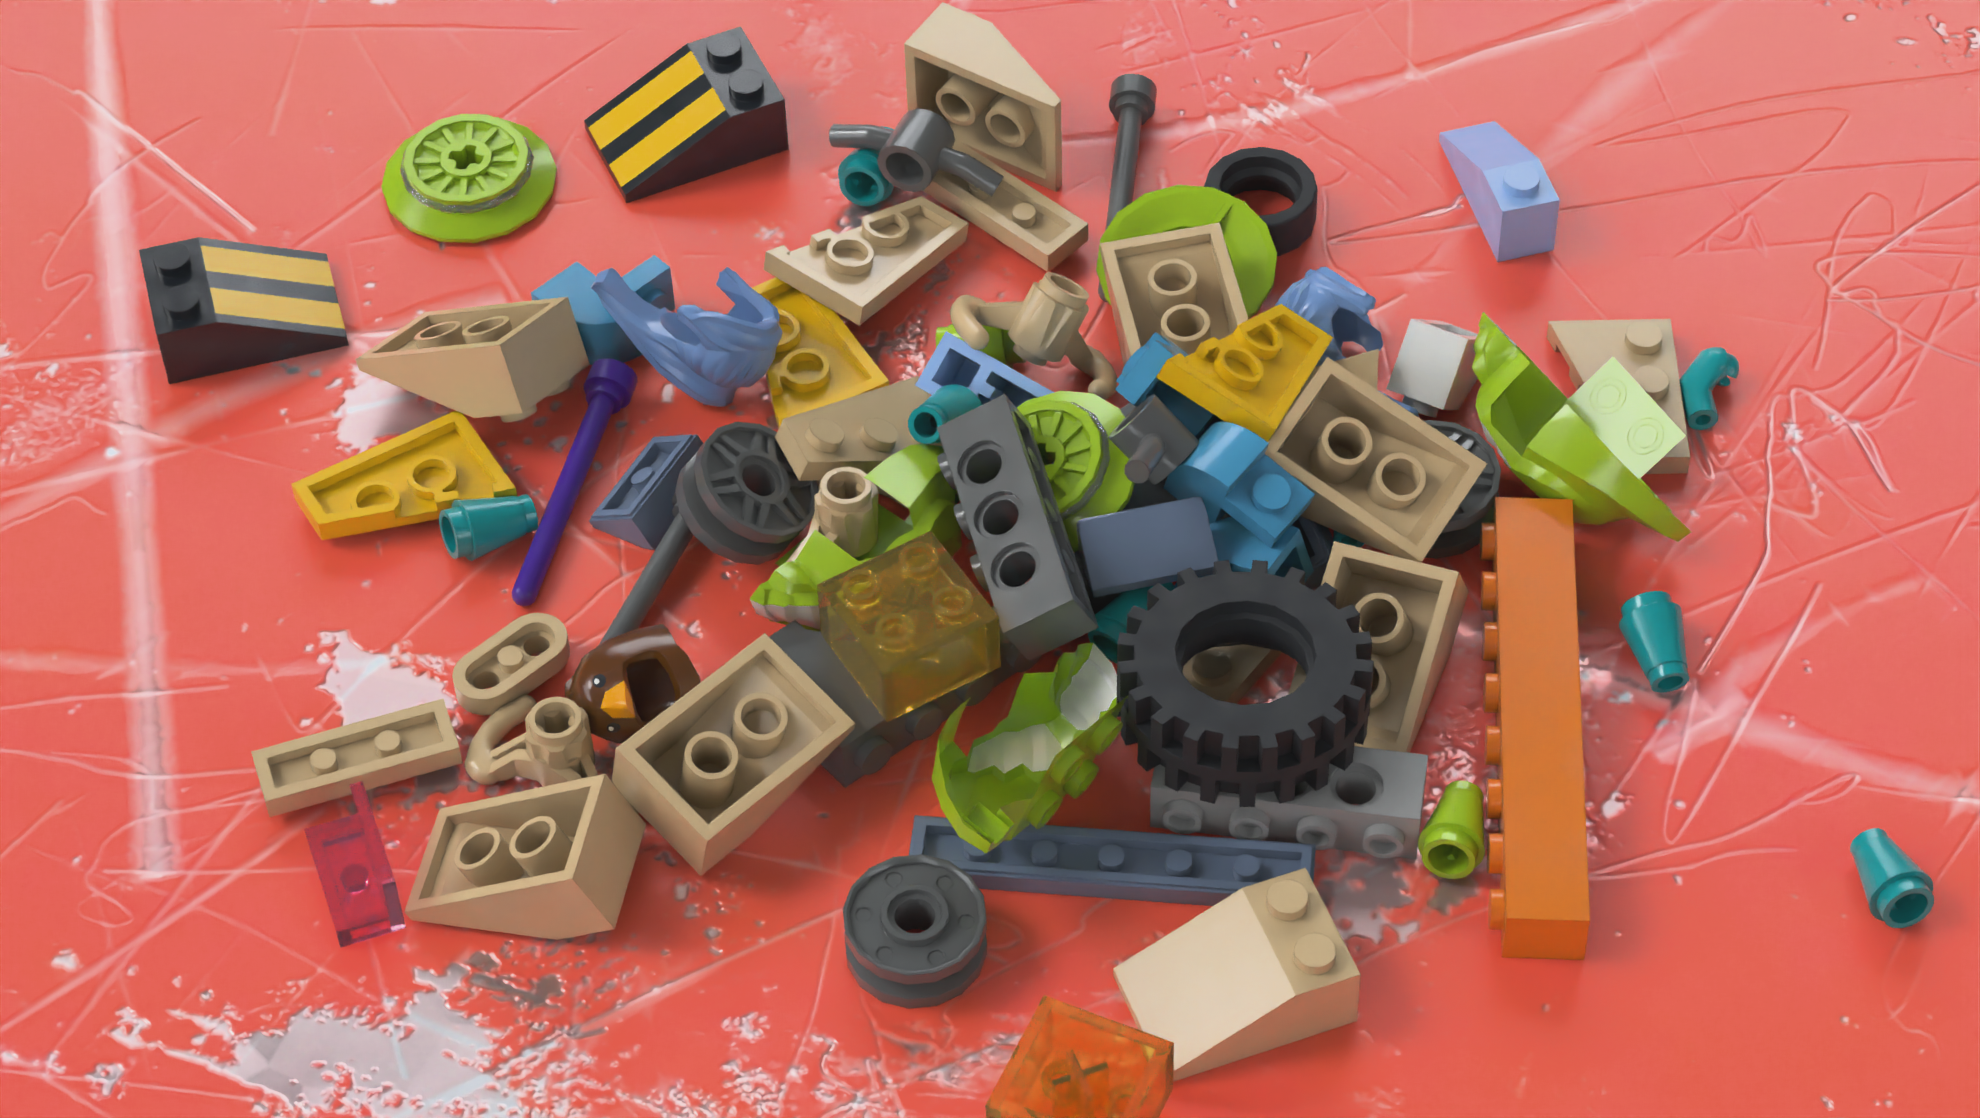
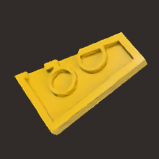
(816, 356)
(1253, 371)
(402, 480)

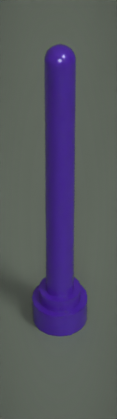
(607, 390)

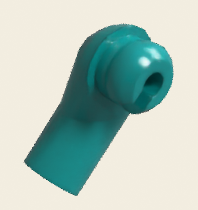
(1699, 380)

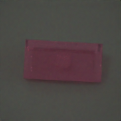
(356, 874)

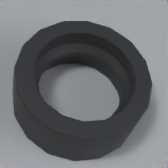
(1276, 172)

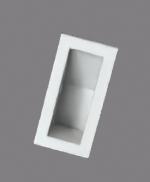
(1434, 366)

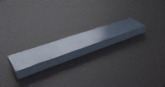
(1114, 862)

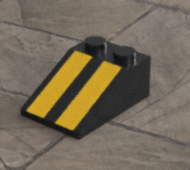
(691, 117)
(238, 305)

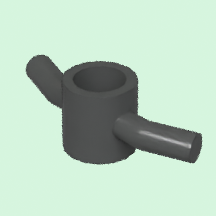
(916, 151)
(1152, 441)

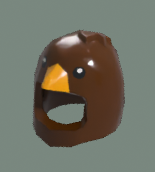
(631, 681)

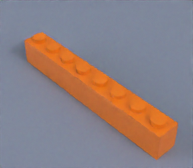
(1536, 732)

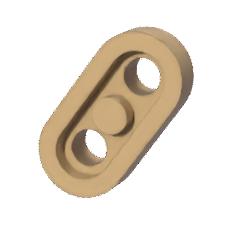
(507, 663)

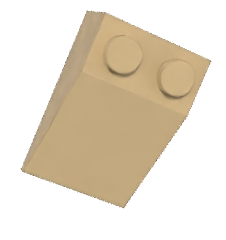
(985, 93)
(1172, 286)
(484, 357)
(1372, 464)
(1412, 627)
(729, 752)
(531, 861)
(1244, 976)

